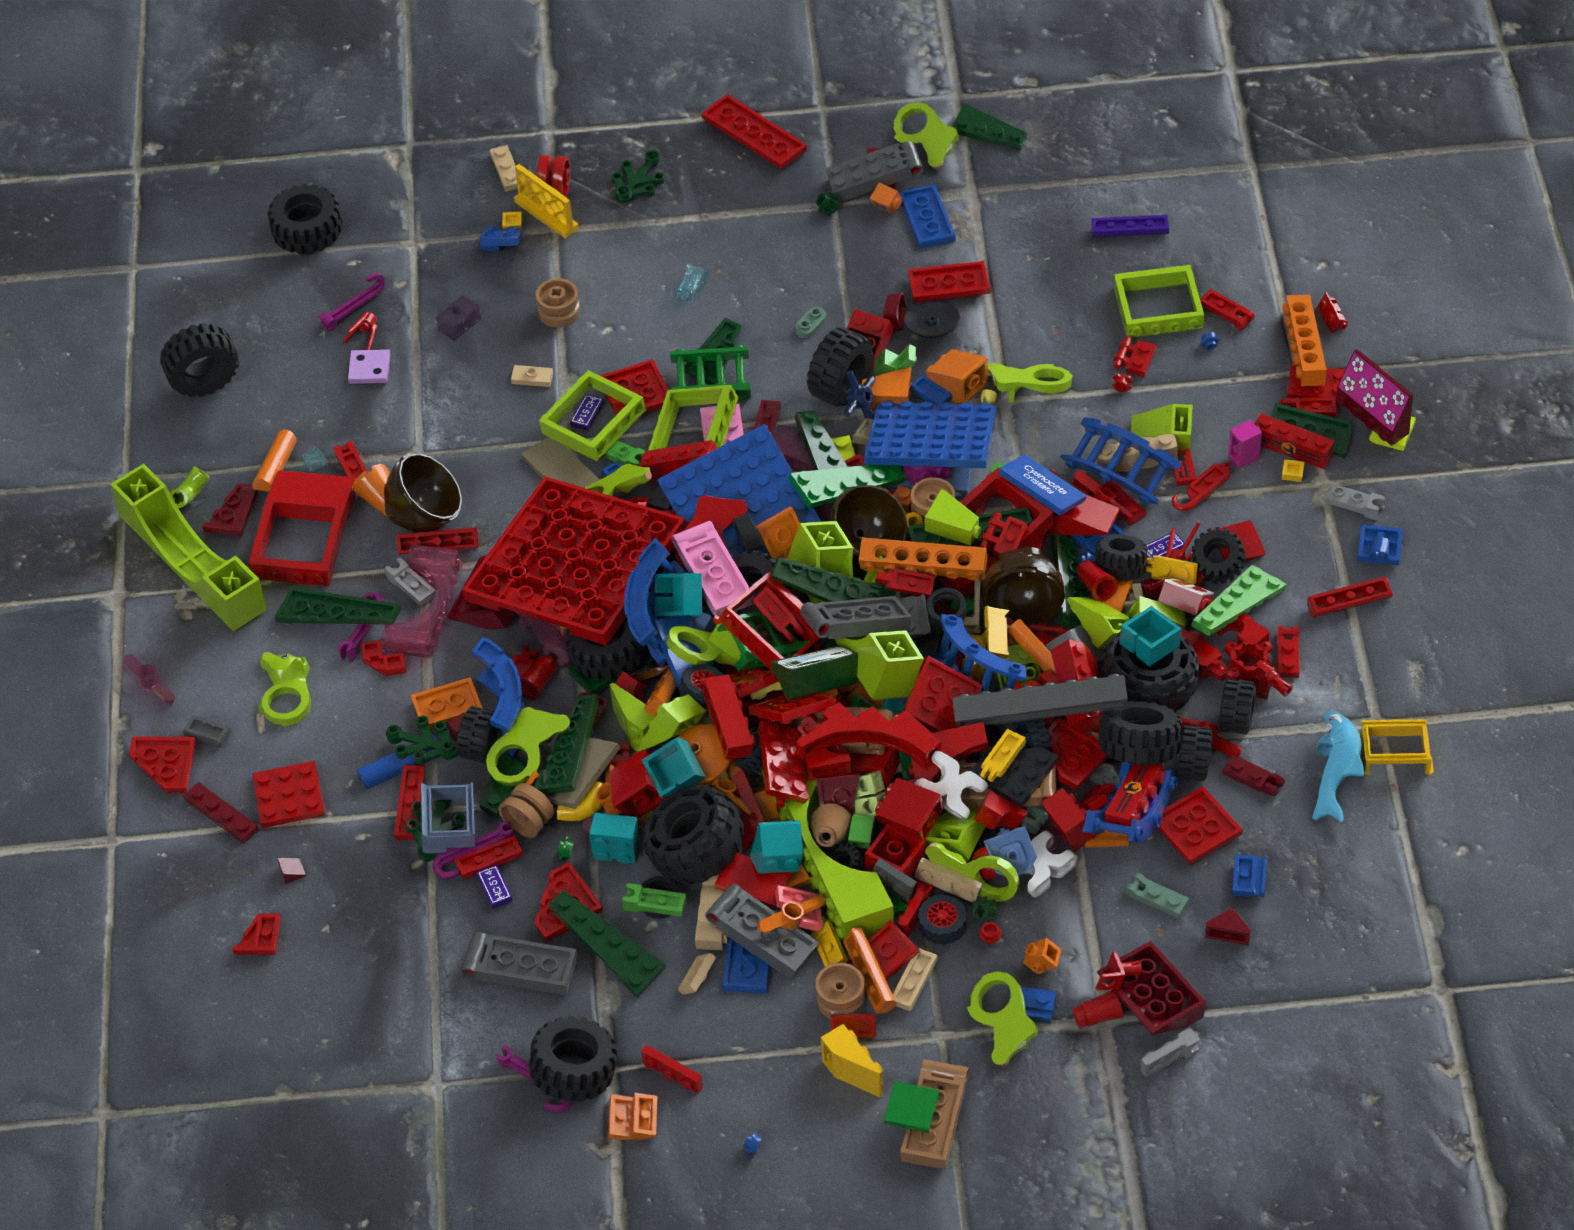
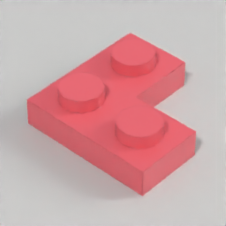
(810, 920)

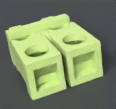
(868, 784)

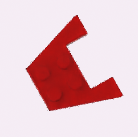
(750, 822)

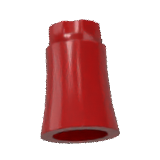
(1099, 582)
(537, 676)
(1098, 1010)

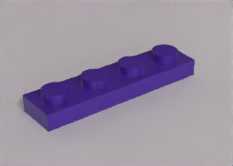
(1130, 225)

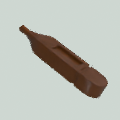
(651, 672)

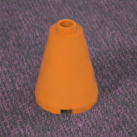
(371, 486)

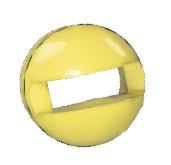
(988, 396)

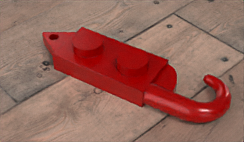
(1204, 485)

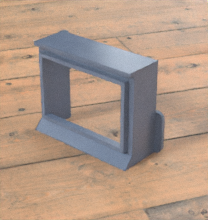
(441, 840)

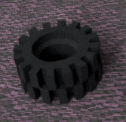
(848, 850)

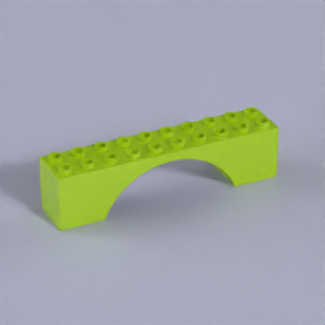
(222, 584)
(885, 659)
(850, 895)

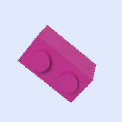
(1245, 444)

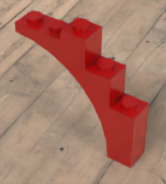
(870, 726)
(957, 744)

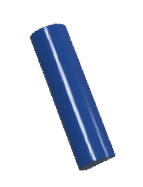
(386, 768)

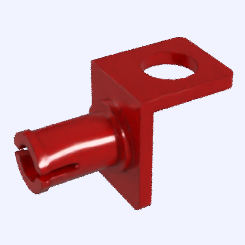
(1117, 972)

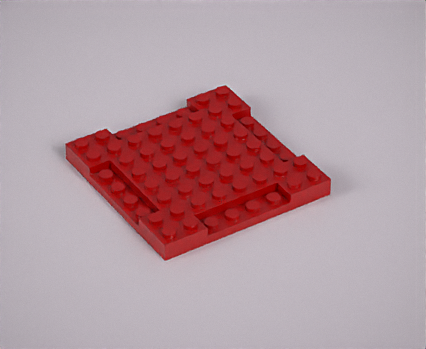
(570, 558)

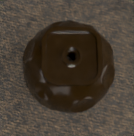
(421, 494)
(871, 514)
(1024, 585)

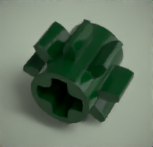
(827, 203)
(980, 914)

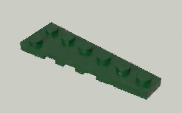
(566, 761)

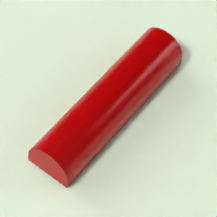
(448, 539)
(1349, 597)

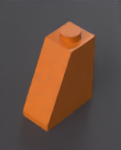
(891, 387)

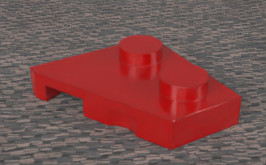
(260, 937)

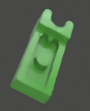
(624, 454)
(653, 900)

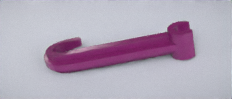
(330, 320)
(349, 647)
(442, 859)
(522, 1067)

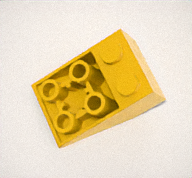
(850, 1061)

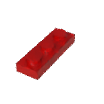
(488, 856)
(671, 1069)

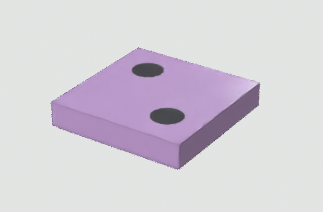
(369, 366)

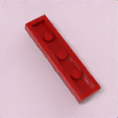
(409, 793)

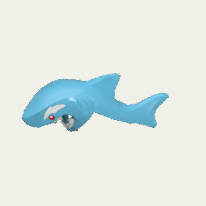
(1342, 762)

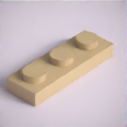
(505, 167)
(948, 880)
(914, 979)

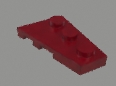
(234, 513)
(838, 789)

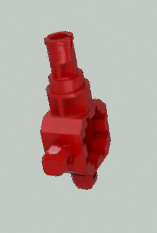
(1262, 672)

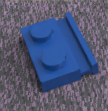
(1249, 876)
(1038, 1004)

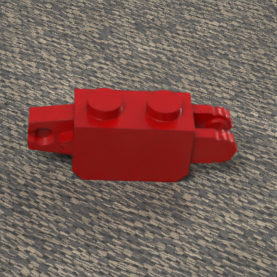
(1209, 657)

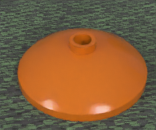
(709, 752)

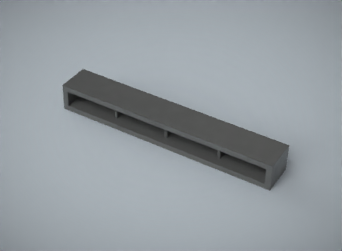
(1041, 701)

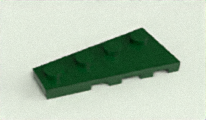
(983, 127)
(722, 337)

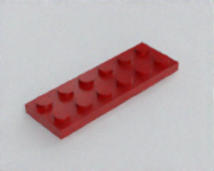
(754, 131)

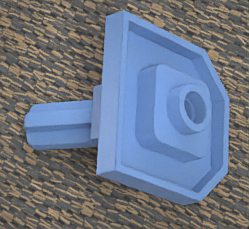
(1013, 847)

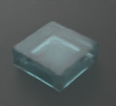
(314, 459)

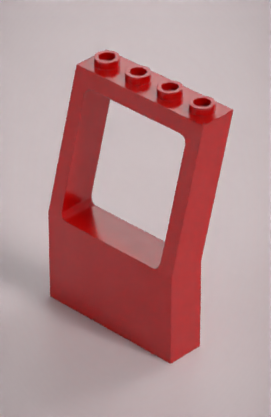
(994, 483)
(305, 498)

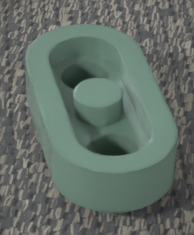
(810, 322)

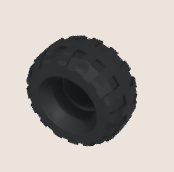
(1167, 686)
(693, 834)

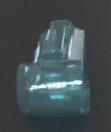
(693, 278)

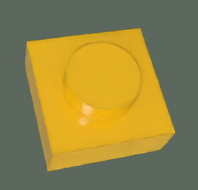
(512, 219)
(1293, 470)

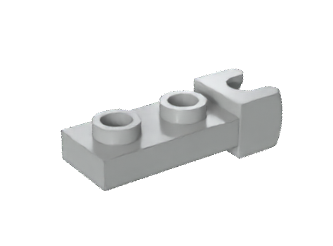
(1356, 501)
(410, 582)
(1170, 1052)

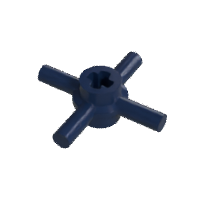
(859, 395)

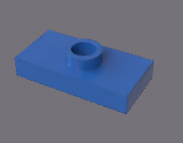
(930, 390)

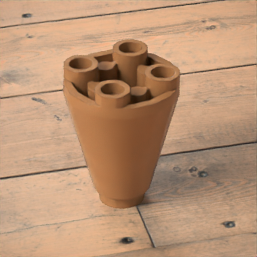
(832, 820)

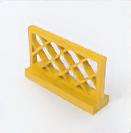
(544, 202)

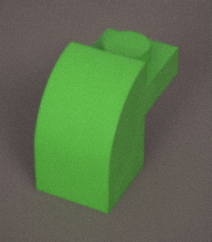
(890, 362)
(862, 831)

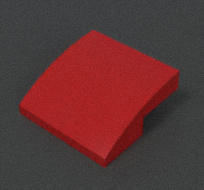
(1249, 539)

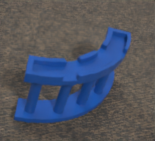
(1126, 440)
(637, 607)
(961, 640)
(504, 682)
(1141, 828)

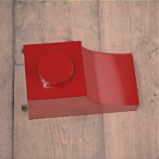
(826, 763)
(997, 811)

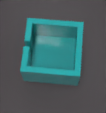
(686, 594)
(1150, 635)
(673, 767)
(614, 838)

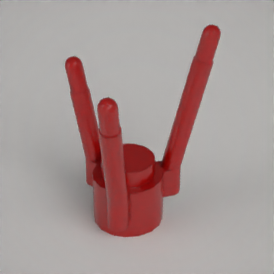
(365, 324)
(1177, 553)

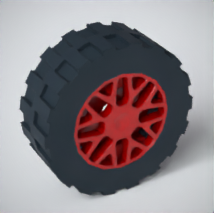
(693, 680)
(942, 919)

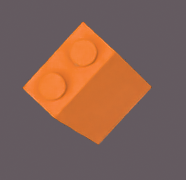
(960, 374)

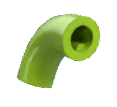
(189, 487)

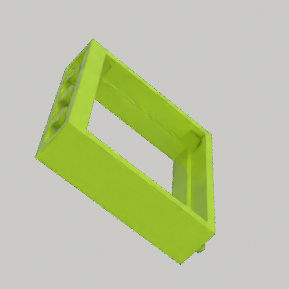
(1154, 279)
(723, 396)
(611, 432)

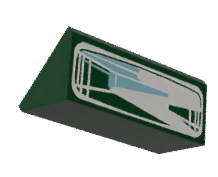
(816, 671)

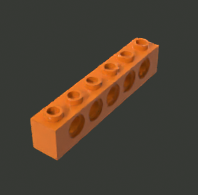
(1305, 340)
(954, 554)

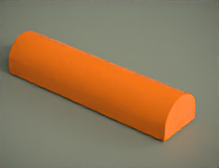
(274, 460)
(1032, 646)
(662, 693)
(866, 963)

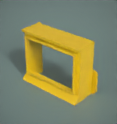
(994, 636)
(1395, 728)

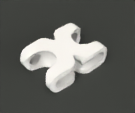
(952, 784)
(1048, 864)

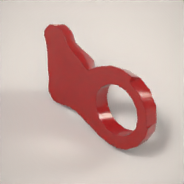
(718, 511)

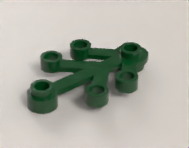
(625, 192)
(445, 748)
(440, 806)

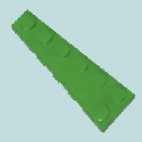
(1242, 595)

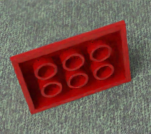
(1077, 662)

